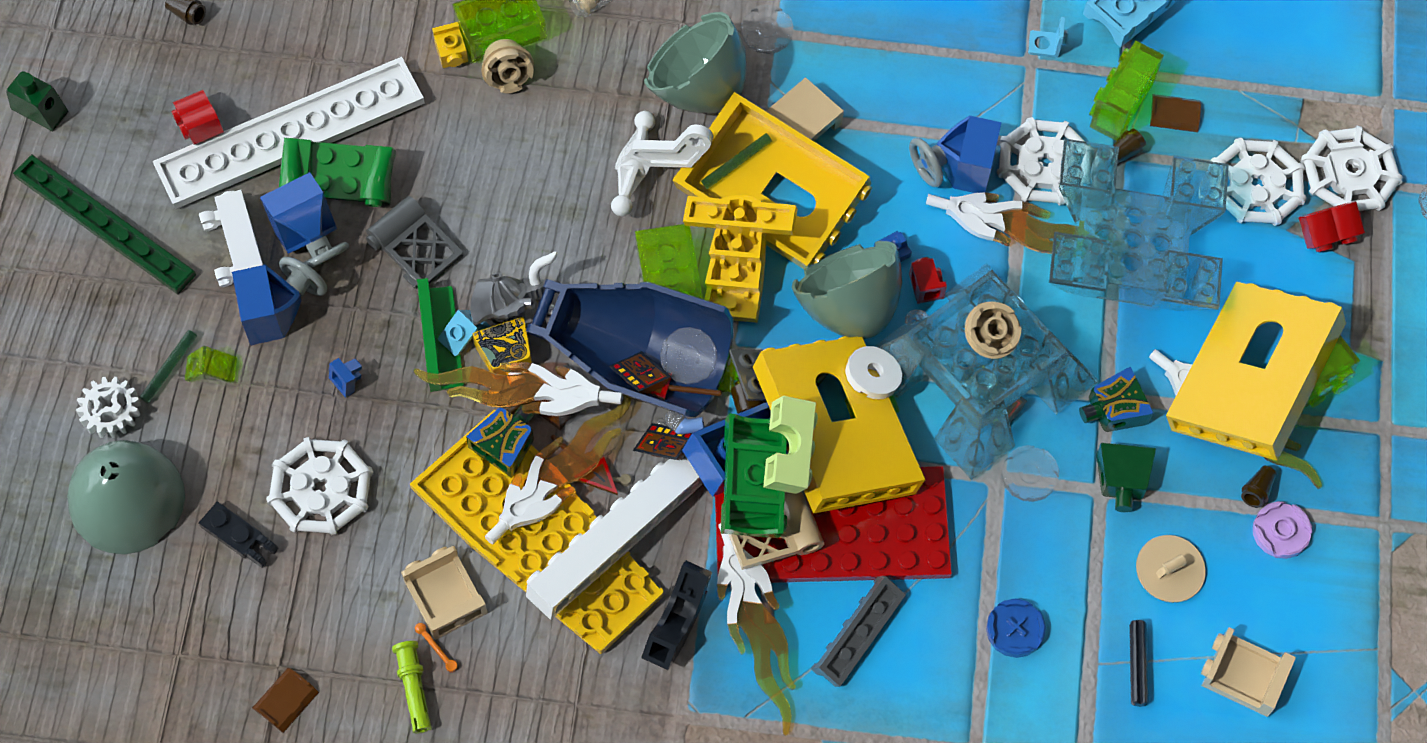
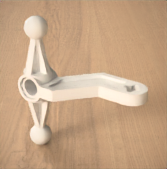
(642, 154)

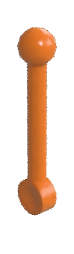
(451, 665)

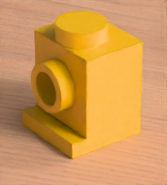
(450, 45)

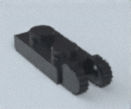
(236, 533)

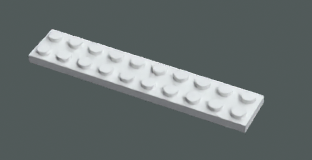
(259, 142)

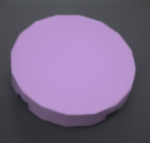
(1282, 530)

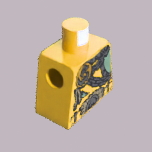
(503, 344)

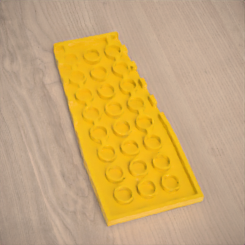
(471, 498)

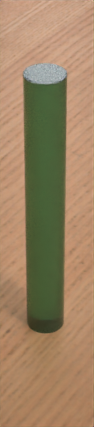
(736, 161)
(168, 366)

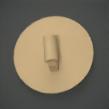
(1170, 568)

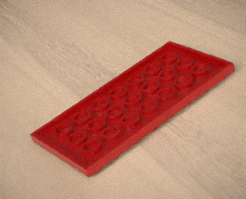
(869, 540)

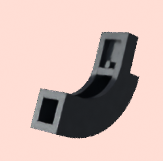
(678, 617)

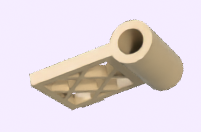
(800, 536)

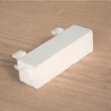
(238, 231)

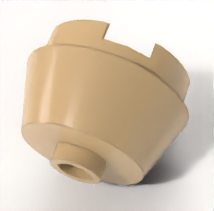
(507, 66)
(992, 330)

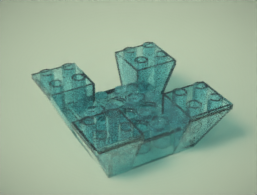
(1137, 242)
(979, 425)

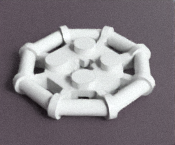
(1028, 156)
(1272, 178)
(1344, 181)
(319, 502)

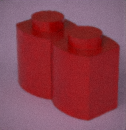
(196, 117)
(1332, 225)

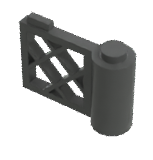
(397, 228)

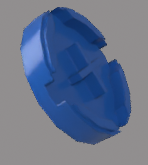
(1015, 628)

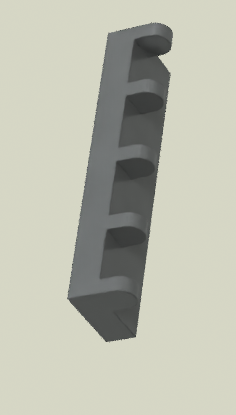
(859, 631)

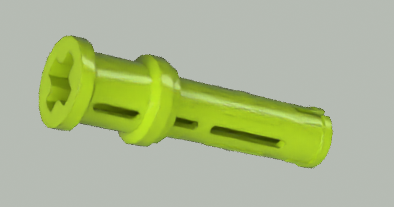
(411, 672)

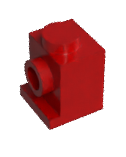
(927, 280)

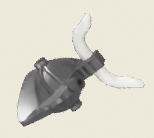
(507, 296)

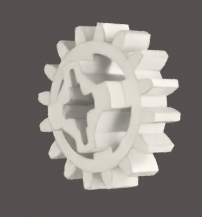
(108, 407)

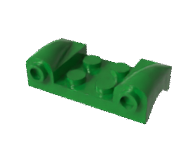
(341, 169)
(747, 505)

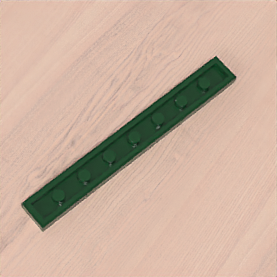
(104, 224)

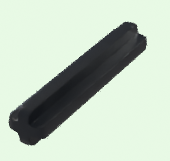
(1138, 663)

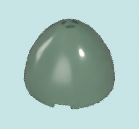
(700, 65)
(853, 289)
(131, 509)

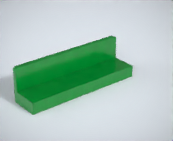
(436, 312)

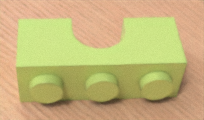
(796, 421)

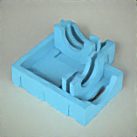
(1126, 17)

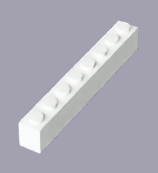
(611, 536)

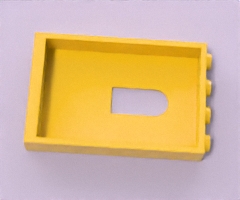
(827, 177)
(1248, 404)
(852, 458)

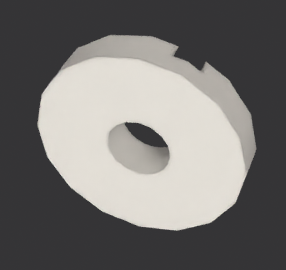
(880, 361)

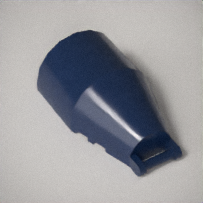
(616, 320)

